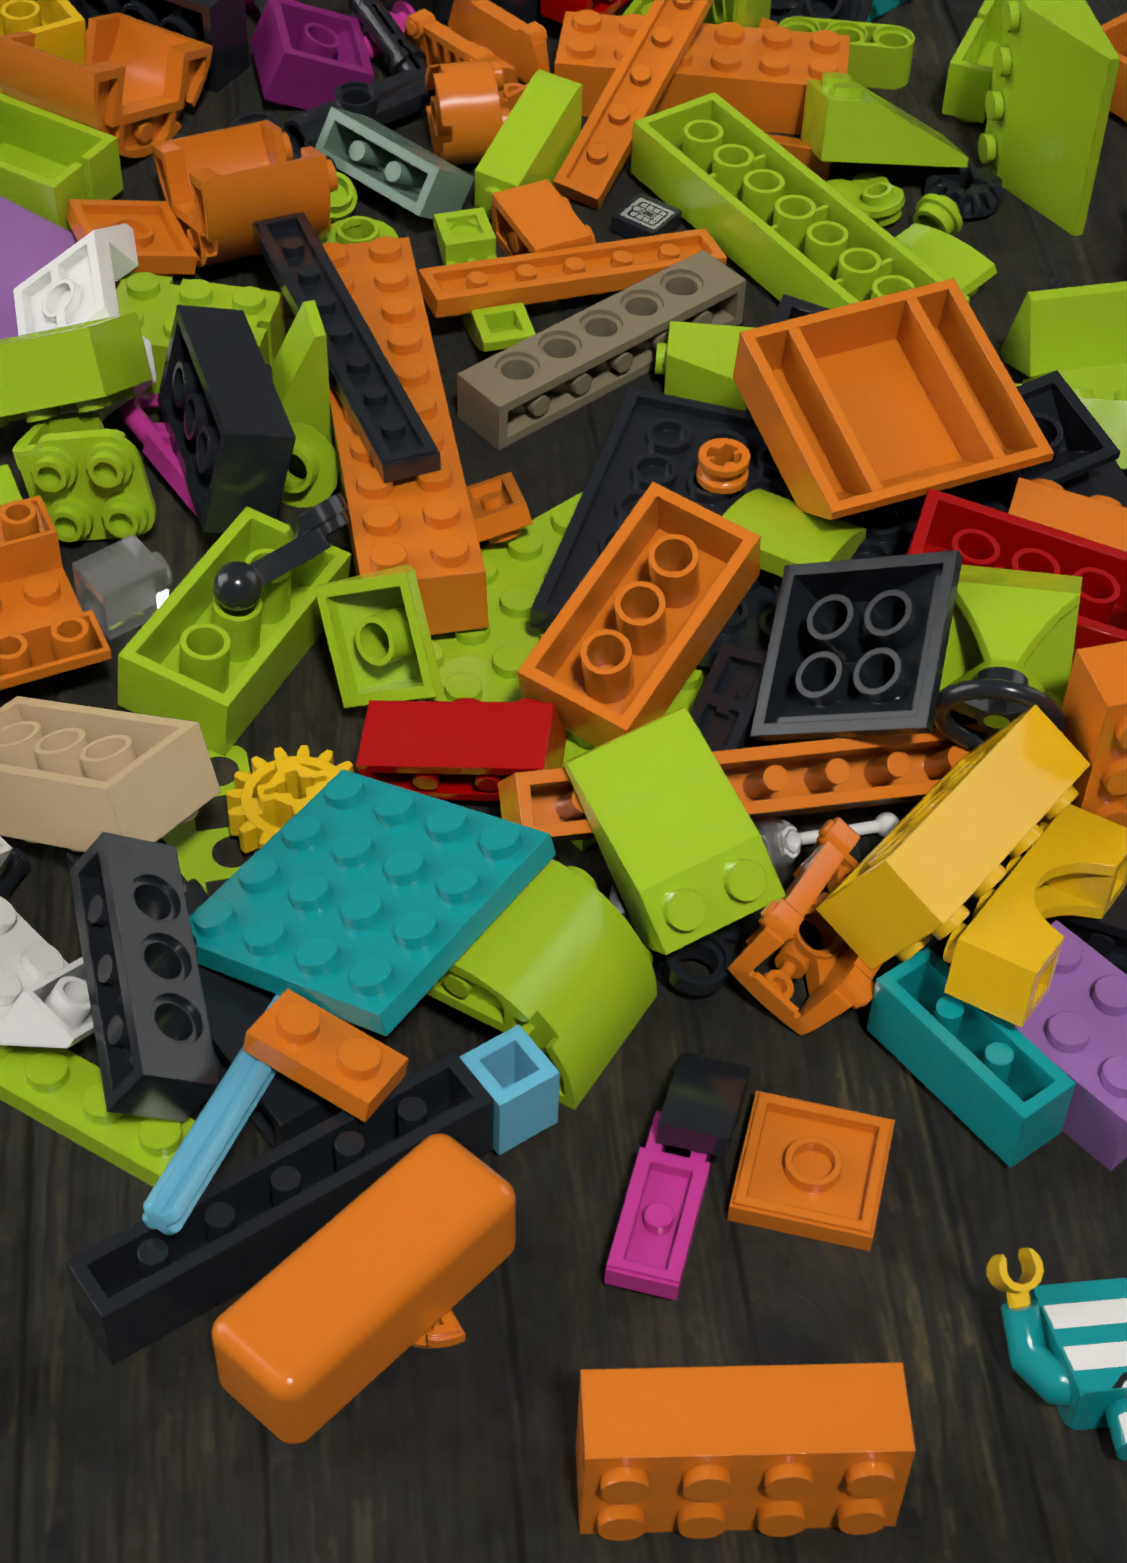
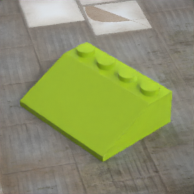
(1049, 106)

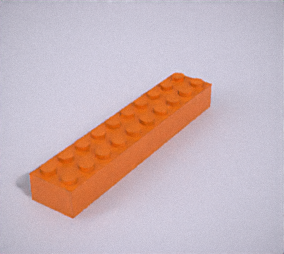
(424, 516)

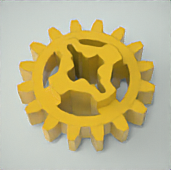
(276, 793)

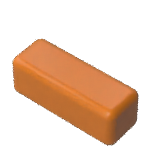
(364, 1288)

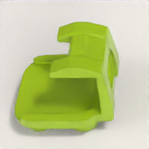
(86, 478)

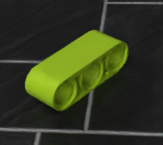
(877, 52)

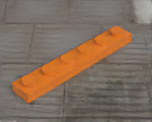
(628, 97)
(558, 272)

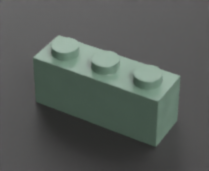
(393, 164)

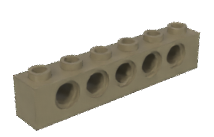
(593, 350)

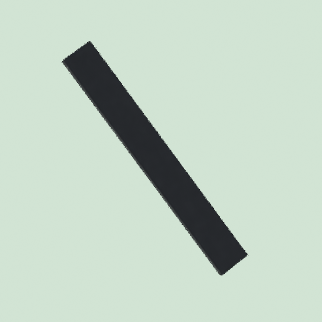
(356, 363)

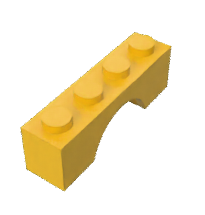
(1009, 949)

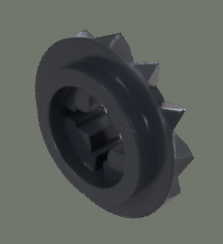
(983, 191)

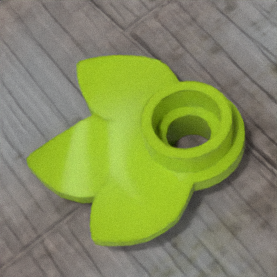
(872, 196)

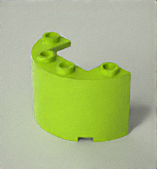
(562, 971)

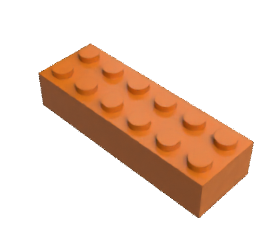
(749, 67)

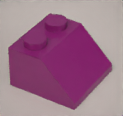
(307, 53)

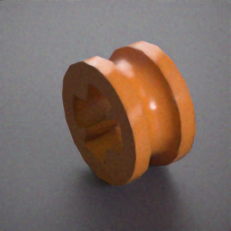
(723, 466)

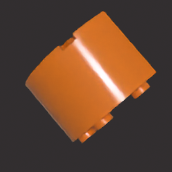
(130, 81)
(238, 177)

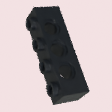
(143, 979)

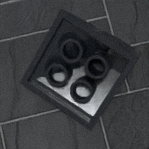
(858, 647)

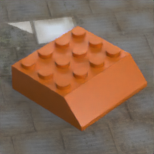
(884, 401)

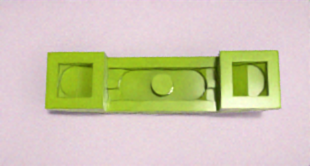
(468, 238)

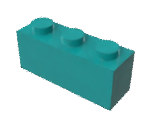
(970, 1059)

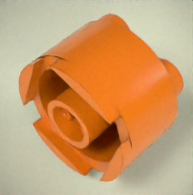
(465, 108)

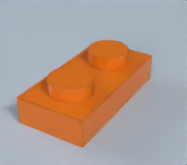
(498, 508)
(325, 1054)

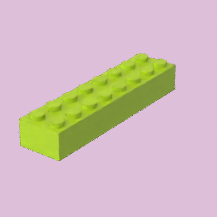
(769, 208)

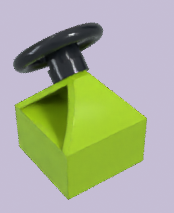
(1007, 649)

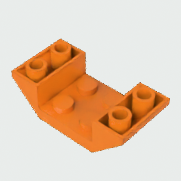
(39, 612)

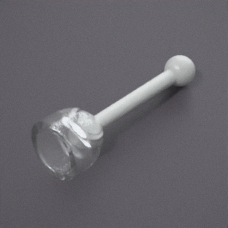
(784, 841)

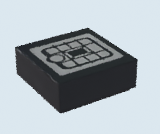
(645, 217)

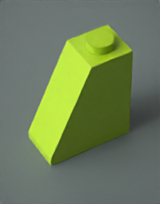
(532, 138)
(701, 363)

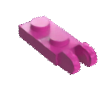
(658, 1220)

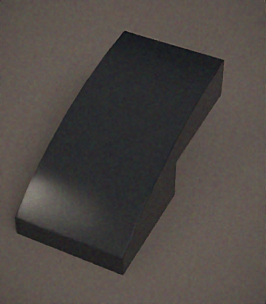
(703, 1104)

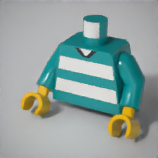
(1068, 1343)

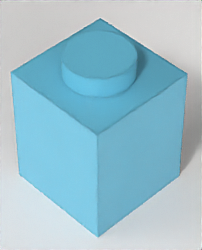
(519, 1082)

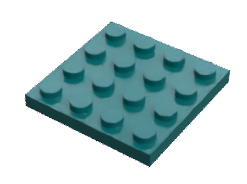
(366, 898)

